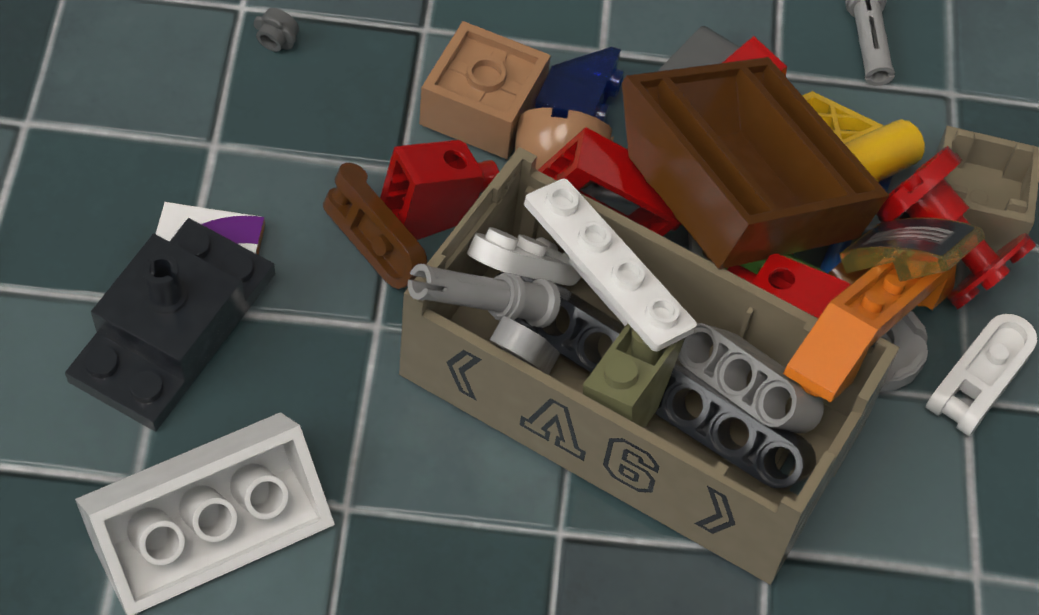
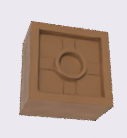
(482, 88)

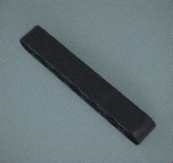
(718, 412)

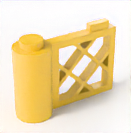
(879, 147)

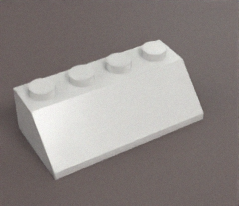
(205, 512)

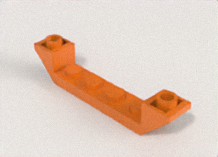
(855, 321)

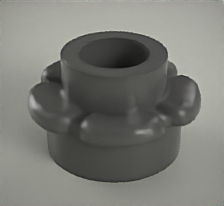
(276, 30)

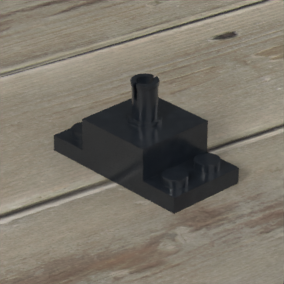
(167, 320)

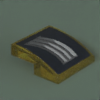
(913, 245)

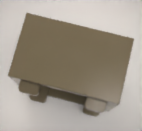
(996, 182)

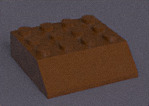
(746, 161)

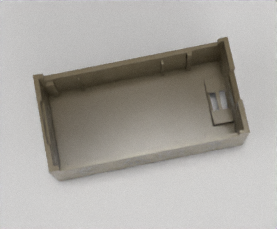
(649, 467)

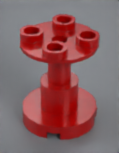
(931, 196)

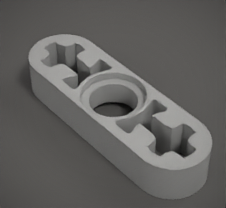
(525, 344)

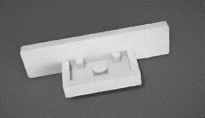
(610, 265)

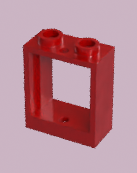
(608, 164)

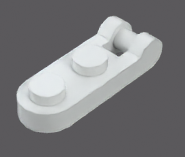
(523, 256)
(985, 371)

